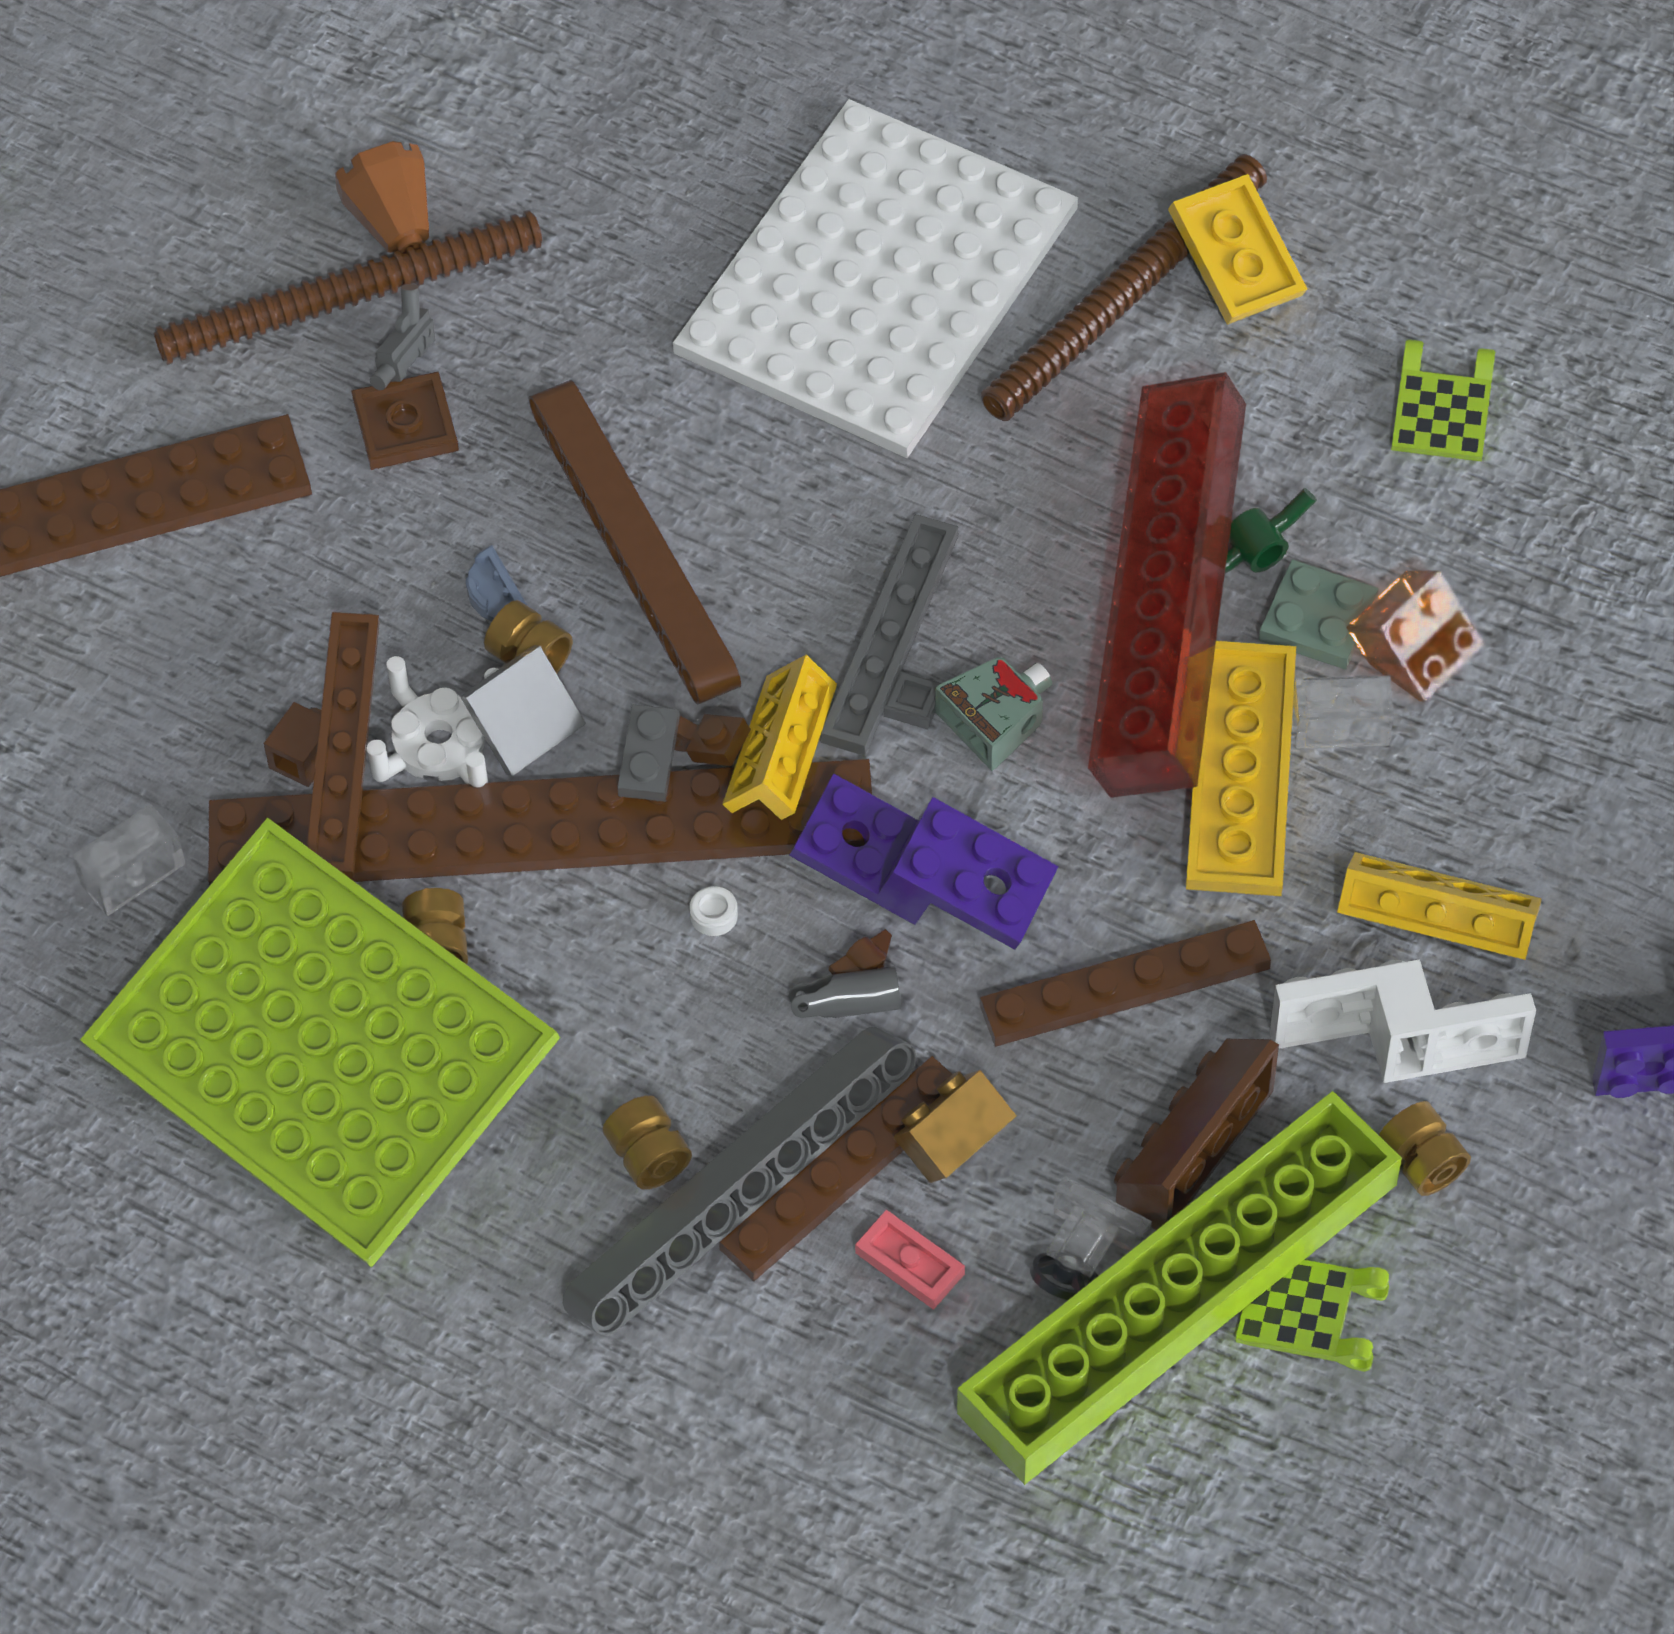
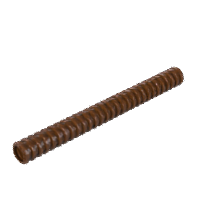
(348, 287)
(1100, 308)

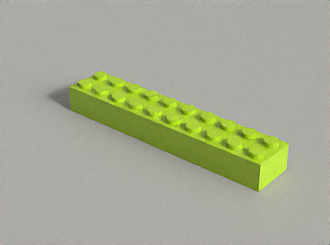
(1177, 1287)

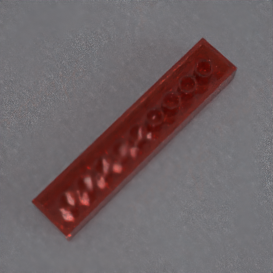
(1168, 587)

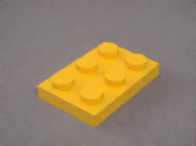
(1237, 249)

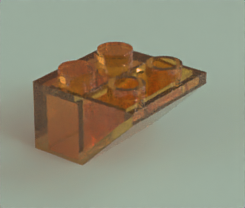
(1416, 633)

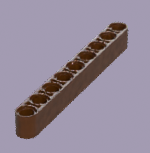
(635, 542)

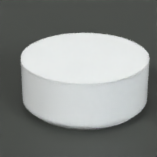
(713, 911)

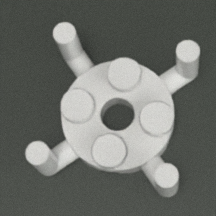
(418, 718)

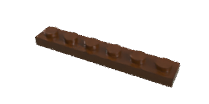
(343, 739)
(1125, 983)
(830, 1177)

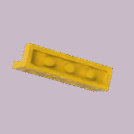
(782, 738)
(1439, 905)

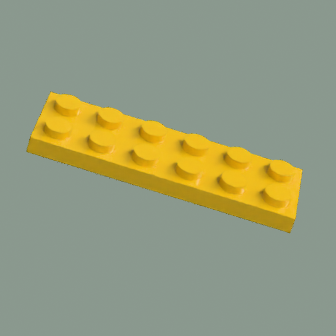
(1243, 772)

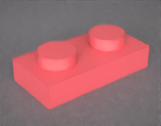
(910, 1259)

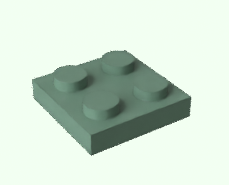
(1314, 613)

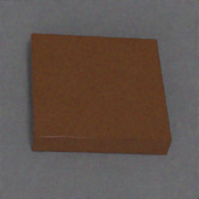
(405, 421)

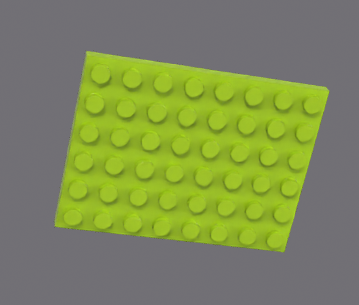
(320, 1041)

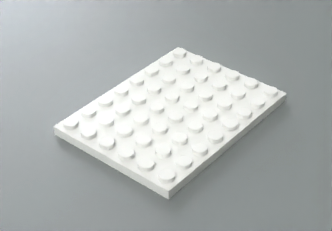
(876, 277)

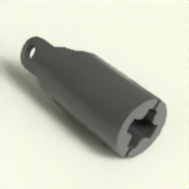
(848, 994)

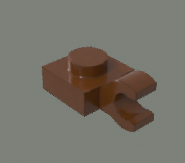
(713, 740)

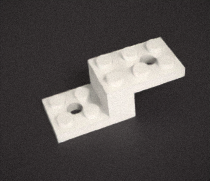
(1401, 1020)

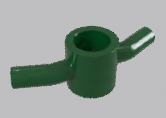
(1260, 539)

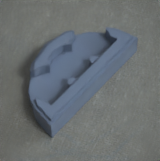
(490, 584)

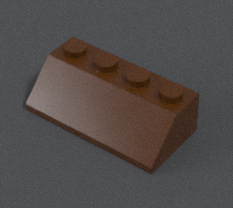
(1198, 1130)

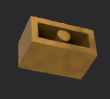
(953, 1125)

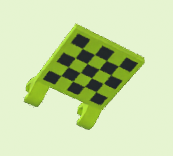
(1442, 411)
(1308, 1313)

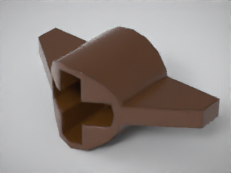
(864, 954)

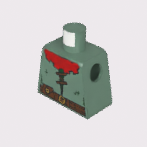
(993, 707)

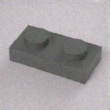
(648, 752)

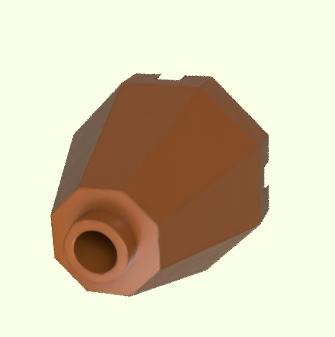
(388, 194)

